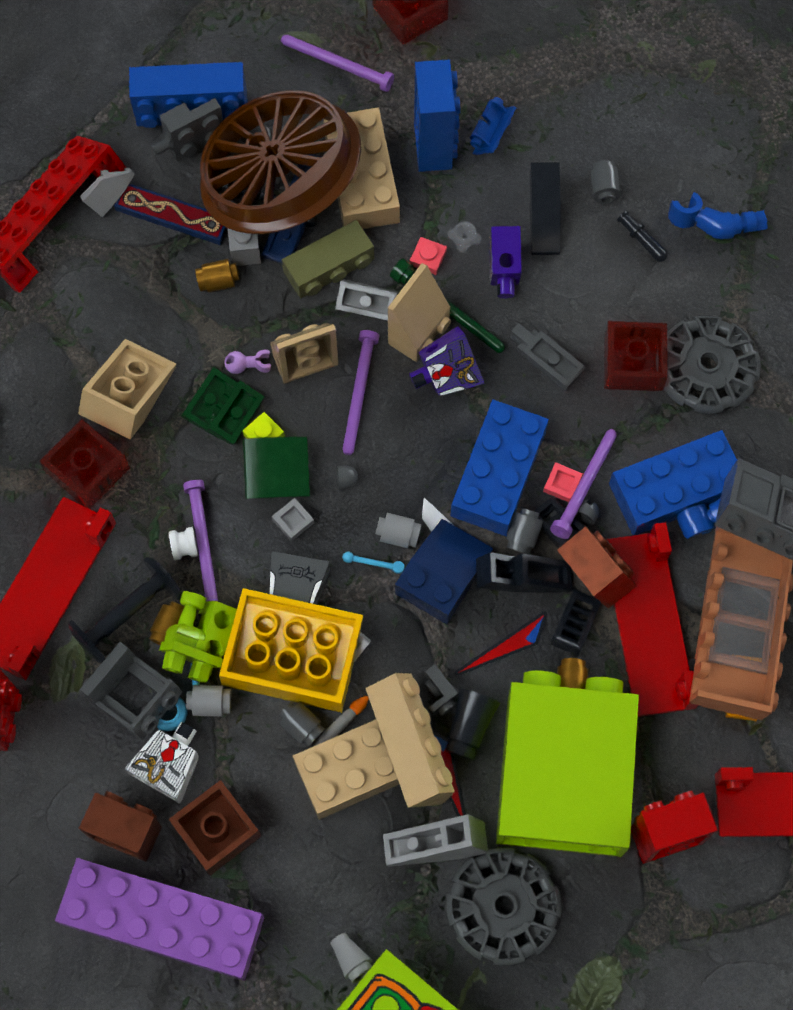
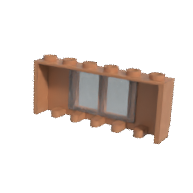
(742, 628)

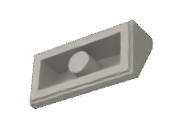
(364, 299)

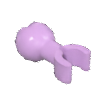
(240, 362)

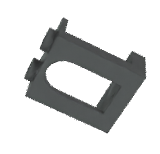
(111, 673)

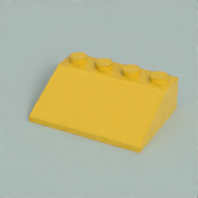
(291, 650)

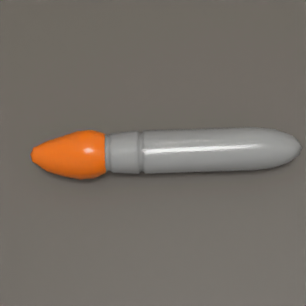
(343, 720)

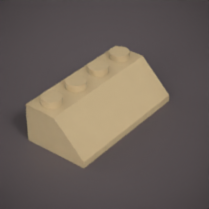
(410, 741)

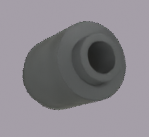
(605, 182)
(524, 531)
(301, 723)

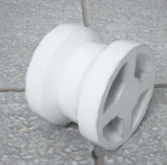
(183, 543)

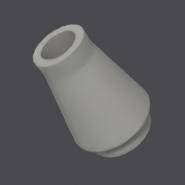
(352, 959)

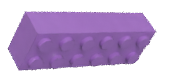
(160, 919)

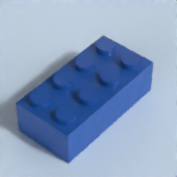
(162, 88)
(436, 115)
(499, 467)
(672, 482)

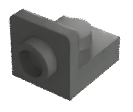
(440, 686)

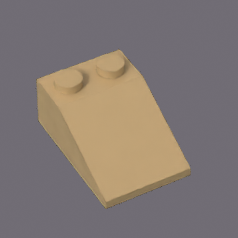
(417, 314)
(305, 351)
(125, 388)

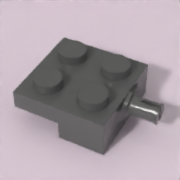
(188, 130)

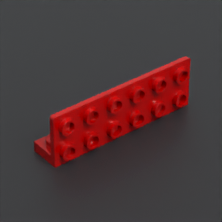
(45, 199)
(49, 583)
(652, 627)
(754, 803)

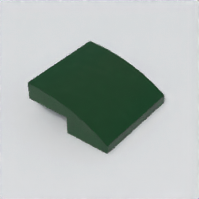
(222, 406)
(276, 467)

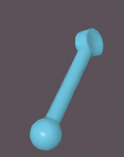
(397, 567)

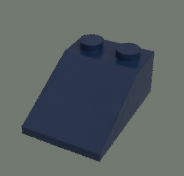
(441, 571)

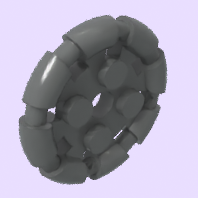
(712, 380)
(498, 925)

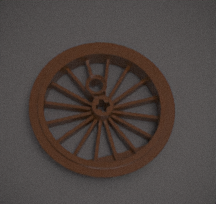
(267, 159)

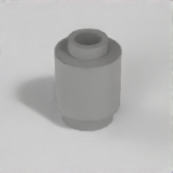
(398, 530)
(209, 700)

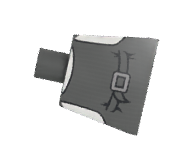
(298, 577)

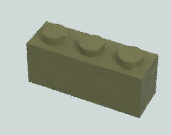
(328, 259)

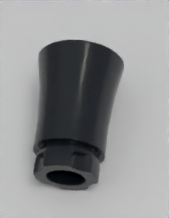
(470, 723)

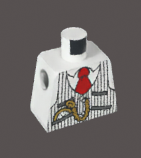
(166, 762)

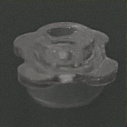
(464, 228)

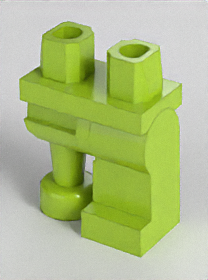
(199, 645)

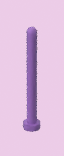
(384, 80)
(368, 339)
(194, 490)
(562, 527)

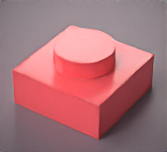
(428, 253)
(562, 482)

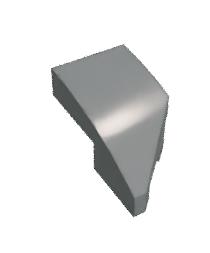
(107, 190)

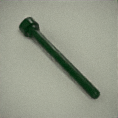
(403, 272)

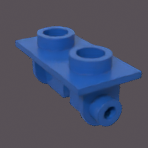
(488, 135)

